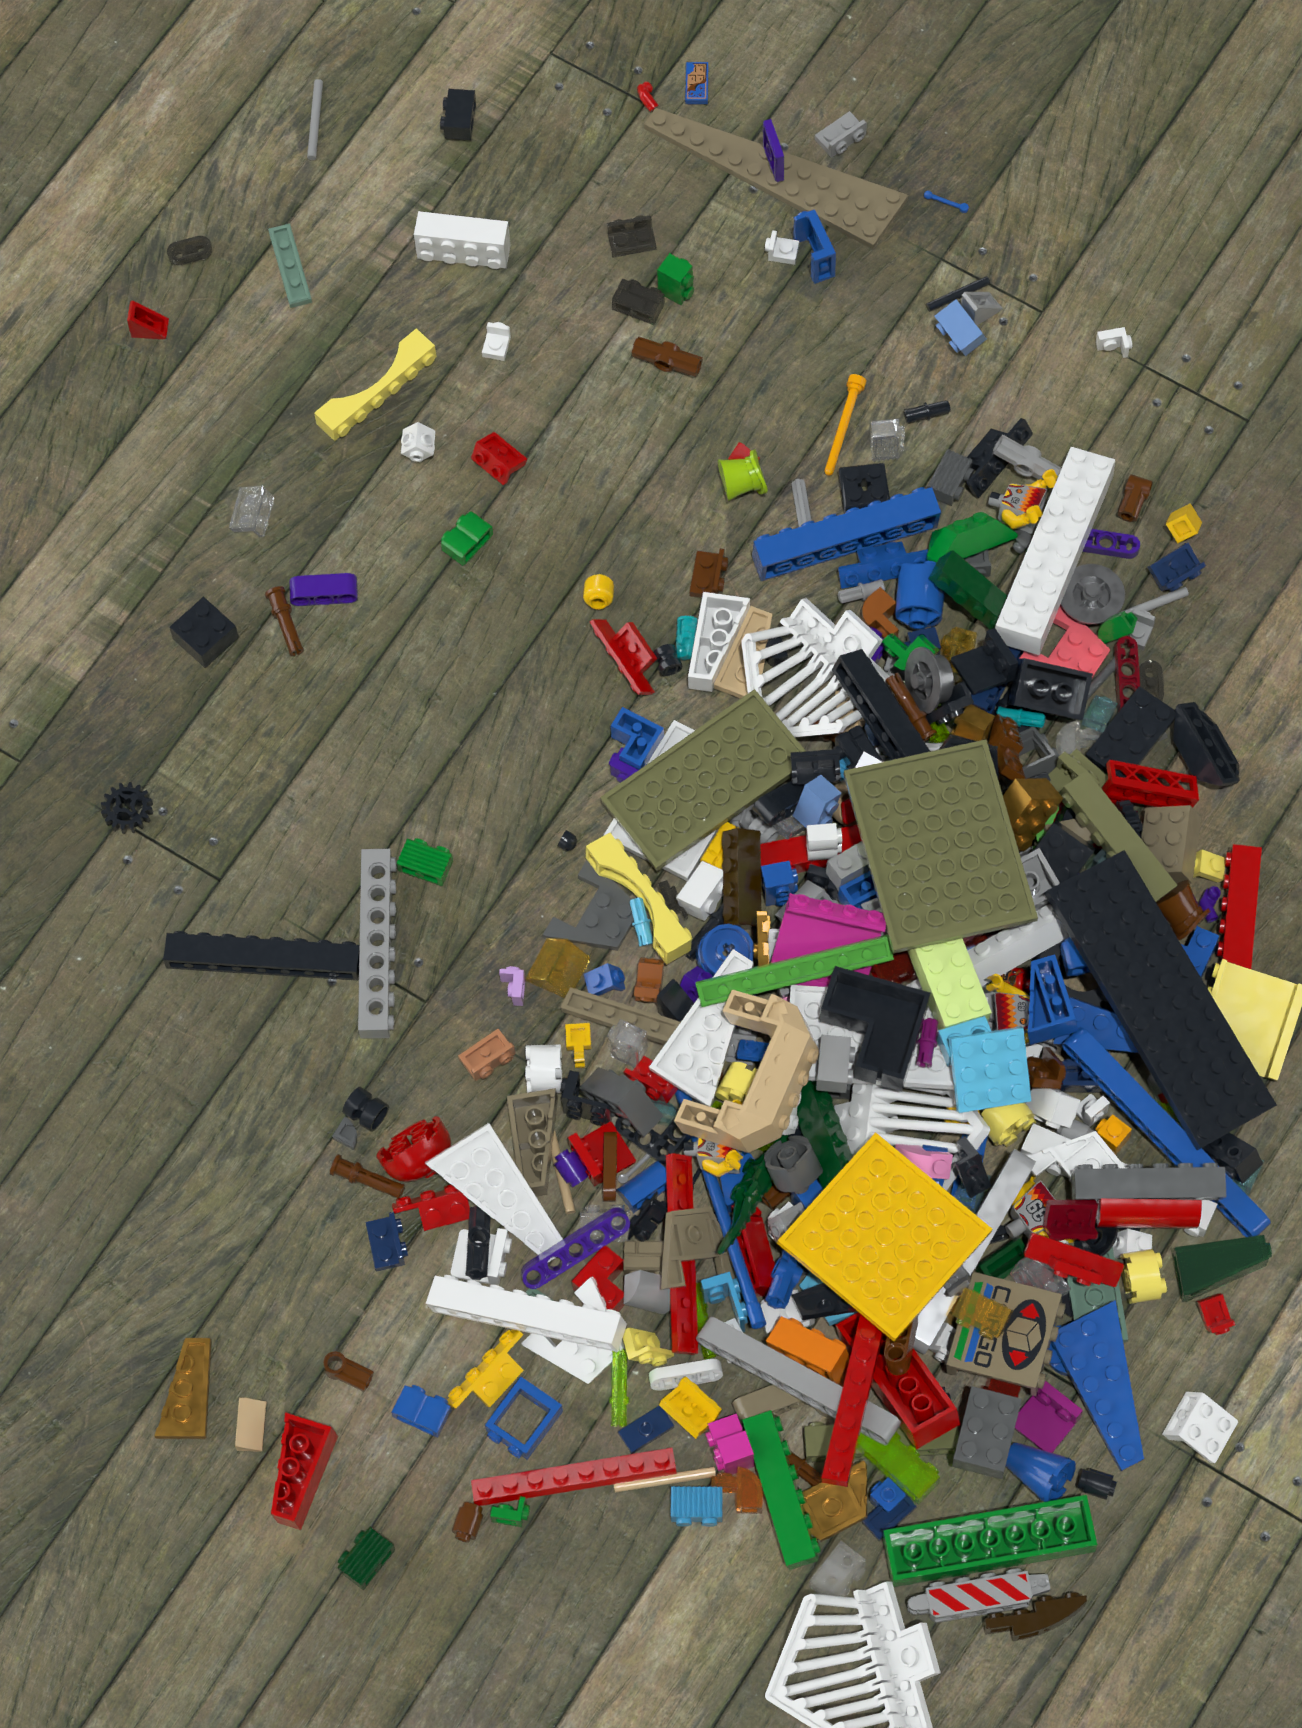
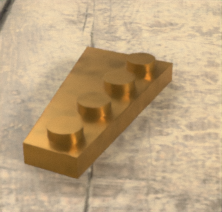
(187, 1400)

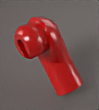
(644, 93)

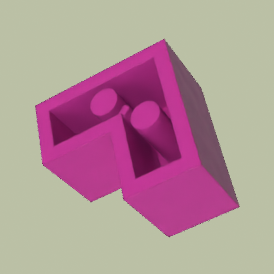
(730, 1445)

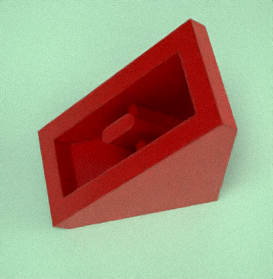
(146, 322)

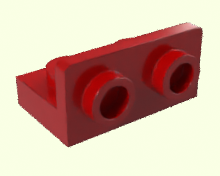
(497, 457)
(655, 1086)

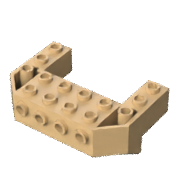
(775, 1084)

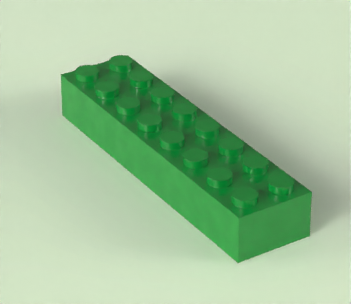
(989, 1541)

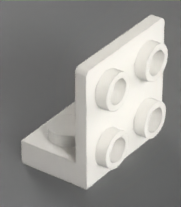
(1201, 1425)

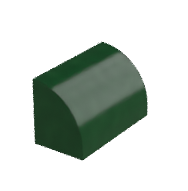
(1003, 1260)

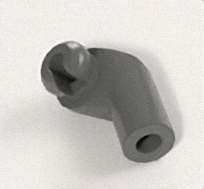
(1023, 540)

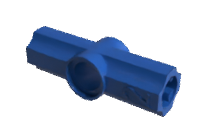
(785, 1278)

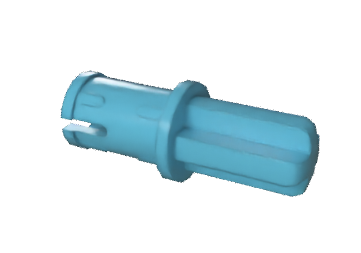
(641, 922)

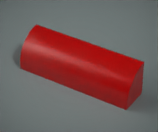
(1149, 1213)

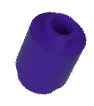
(570, 1167)

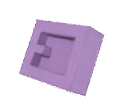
(516, 983)

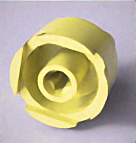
(735, 1082)
(1007, 1122)
(1142, 1276)

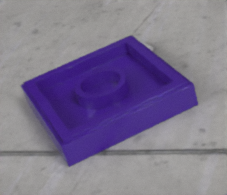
(773, 150)

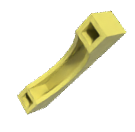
(341, 414)
(611, 861)

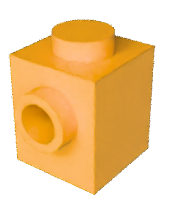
(1114, 1133)

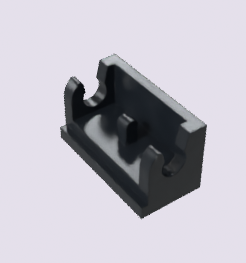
(811, 764)

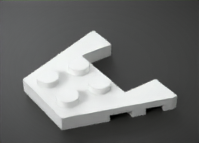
(1075, 1152)
(577, 1359)

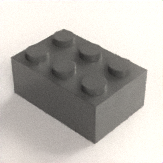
(986, 1432)

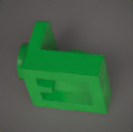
(508, 1516)

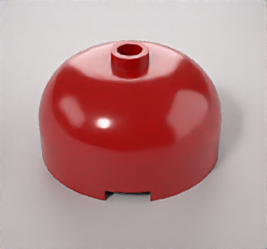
(407, 1160)

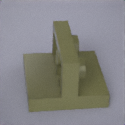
(1072, 766)

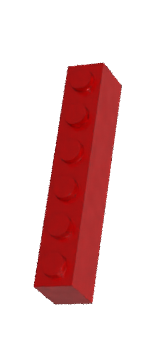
(1240, 905)

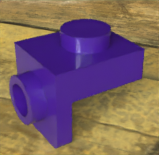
(620, 769)

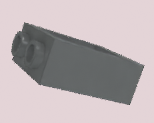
(1034, 740)

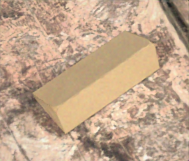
(250, 1425)

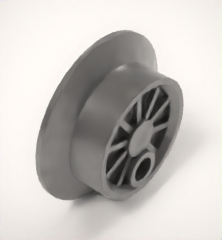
(1093, 594)
(928, 679)

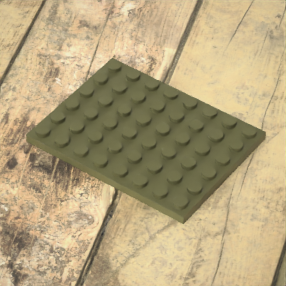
(940, 846)

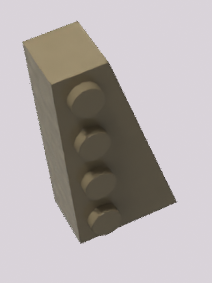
(533, 1132)

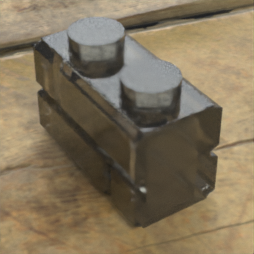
(638, 301)

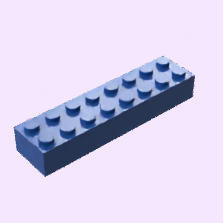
(845, 533)

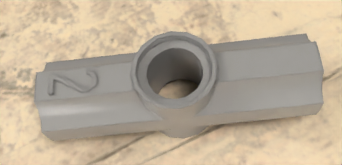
(1026, 459)

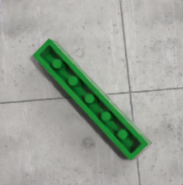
(781, 1490)

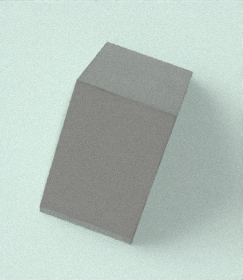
(980, 306)

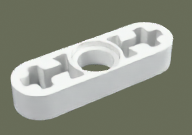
(698, 1372)

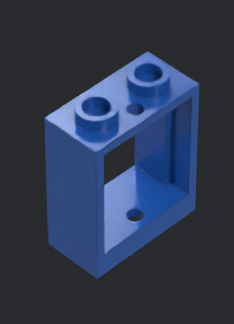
(540, 1399)

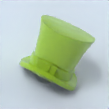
(742, 476)

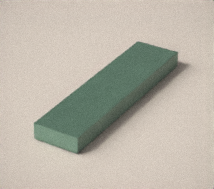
(290, 265)

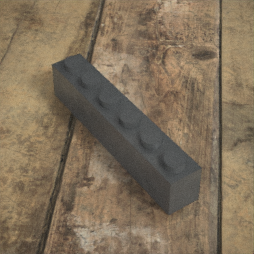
(1149, 1183)

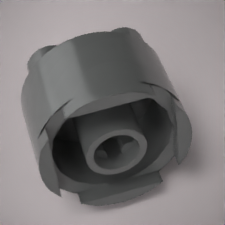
(792, 1164)

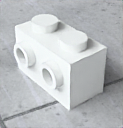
(702, 891)
(1053, 1107)

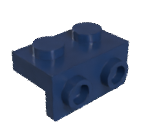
(1176, 567)

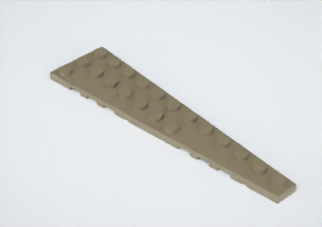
(840, 200)

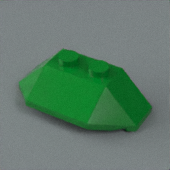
(969, 536)

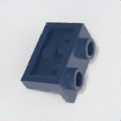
(385, 1242)

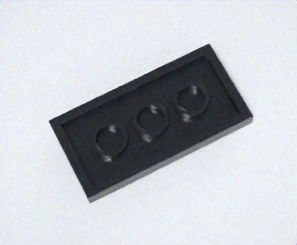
(1132, 731)

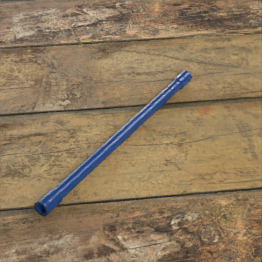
(752, 1305)

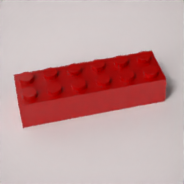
(911, 1397)

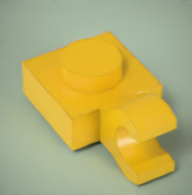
(578, 1039)

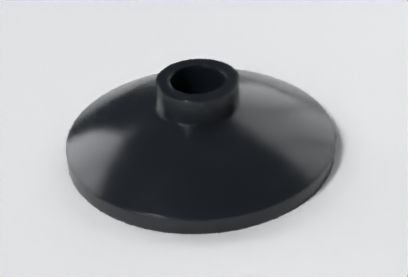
(1101, 1245)

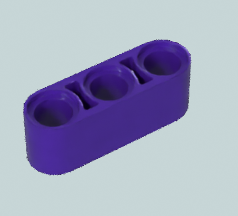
(323, 589)

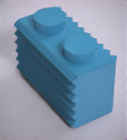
(696, 1505)

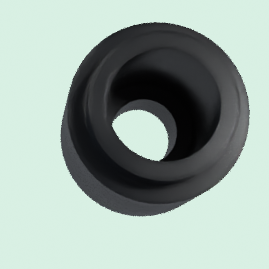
(1097, 1483)

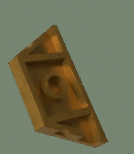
(837, 1507)

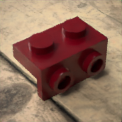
(1071, 1219)

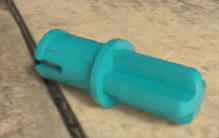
(1023, 717)

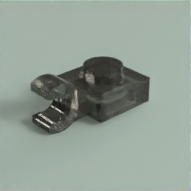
(669, 894)

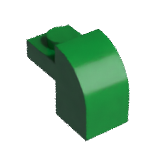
(896, 647)

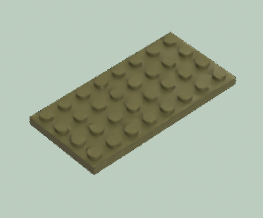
(704, 780)

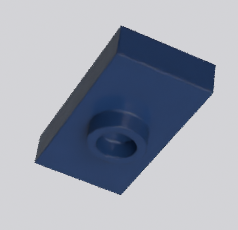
(645, 1429)

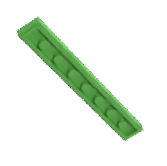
(795, 970)

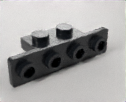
(989, 465)

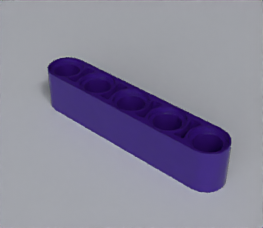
(569, 1259)

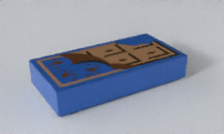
(696, 83)

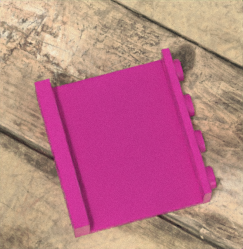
(820, 925)

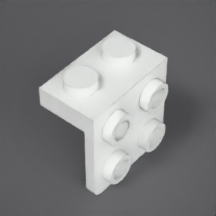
(499, 1246)

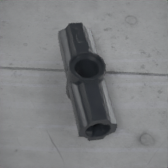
(478, 1253)

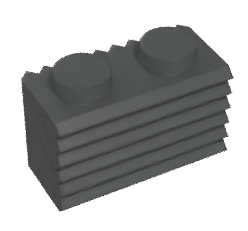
(950, 477)

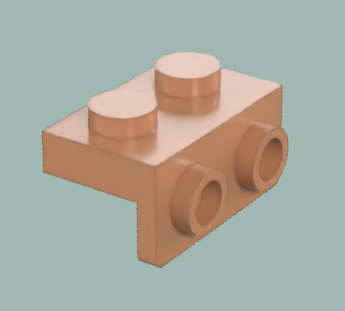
(487, 1055)

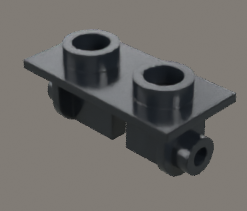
(642, 1224)

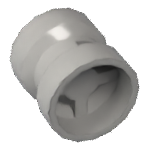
(767, 832)

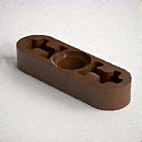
(610, 1167)

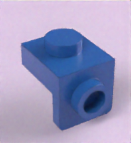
(604, 979)
(886, 1495)

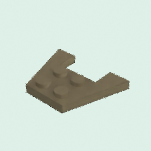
(690, 1237)

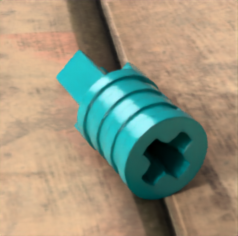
(685, 636)

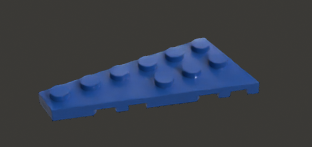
(1099, 1370)

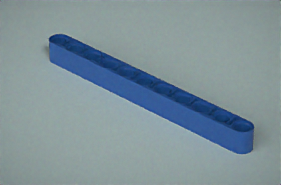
(1159, 1125)

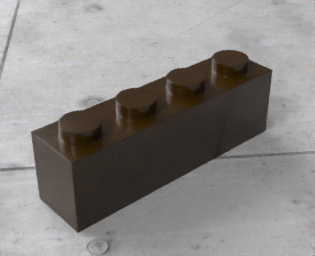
(741, 877)

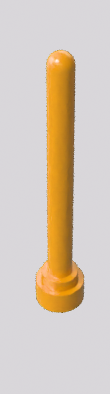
(855, 385)

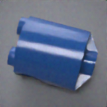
(918, 598)

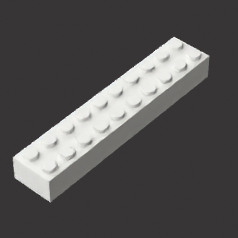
(1055, 550)

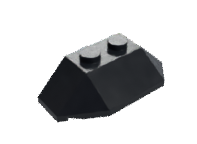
(1204, 746)

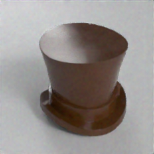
(1182, 910)

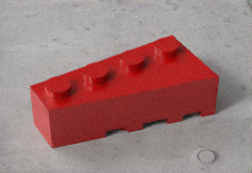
(300, 1468)

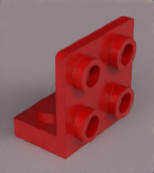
(591, 1152)

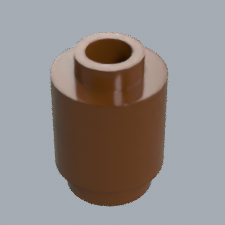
(467, 1522)

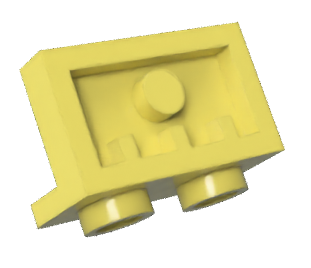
(645, 1347)

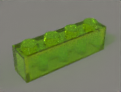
(901, 1466)

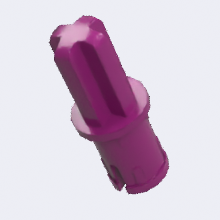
(927, 1043)

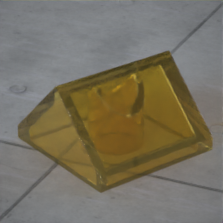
(558, 966)

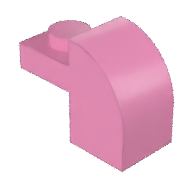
(932, 1163)

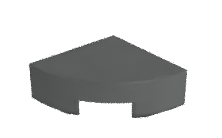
(346, 1134)

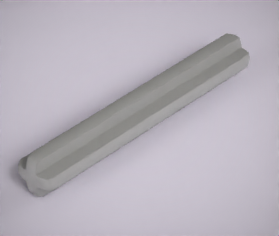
(801, 501)

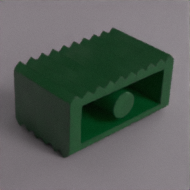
(365, 1558)

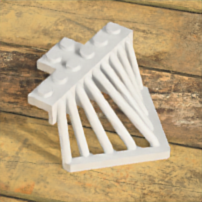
(826, 644)
(871, 1108)
(898, 1659)

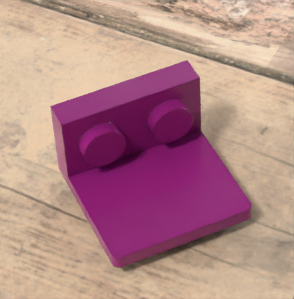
(1047, 1418)

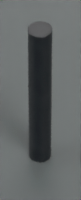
(956, 294)

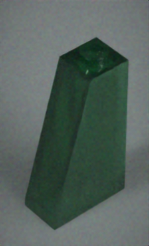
(1217, 1263)

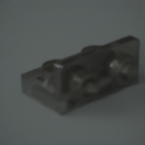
(631, 236)

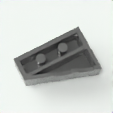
(624, 1097)

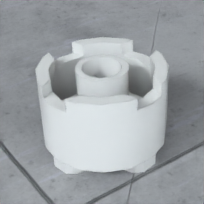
(543, 1067)

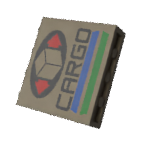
(1026, 1339)

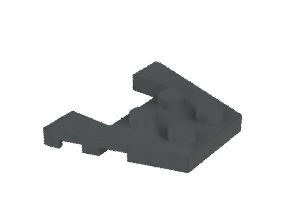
(605, 919)

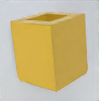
(1184, 523)

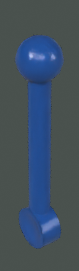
(962, 207)

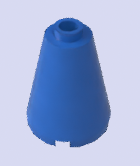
(1040, 1470)

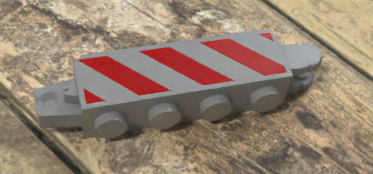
(979, 1596)

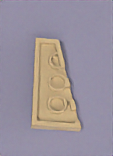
(732, 674)

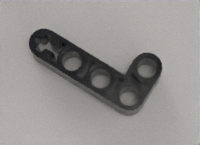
(778, 803)

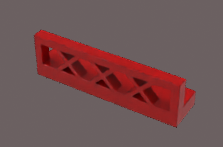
(1151, 792)

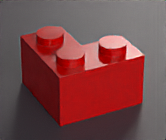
(605, 1269)

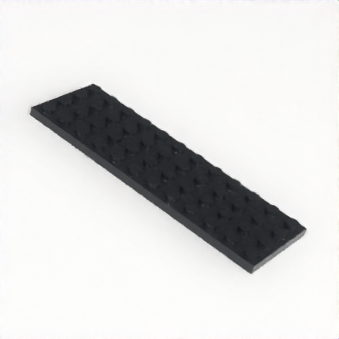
(1160, 999)

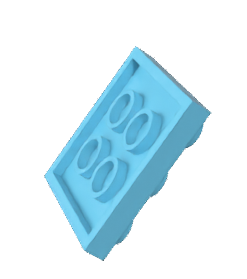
(990, 1069)

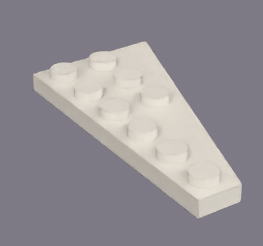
(700, 1044)
(492, 1181)

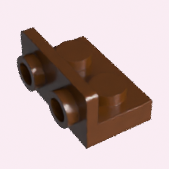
(708, 573)
(1046, 1072)

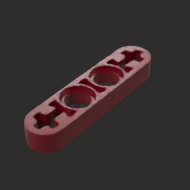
(1123, 680)

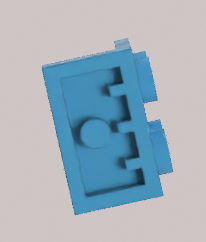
(721, 1286)

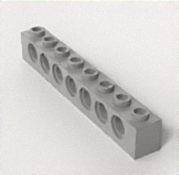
(374, 862)

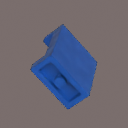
(823, 259)

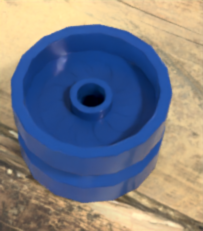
(722, 938)

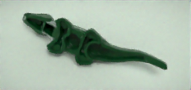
(747, 1196)

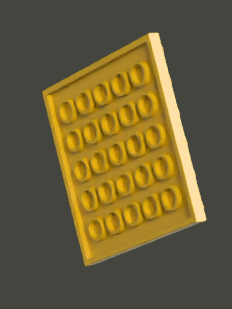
(884, 1236)

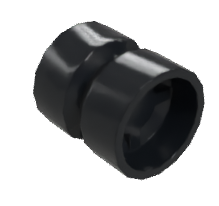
(368, 1110)

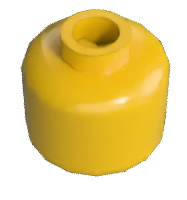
(598, 591)

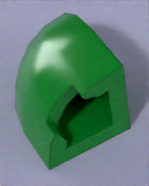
(1117, 626)

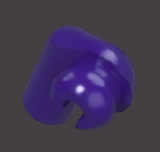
(1209, 900)

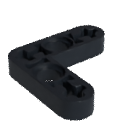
(658, 1141)

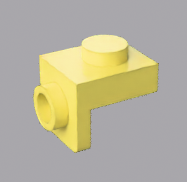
(1209, 866)

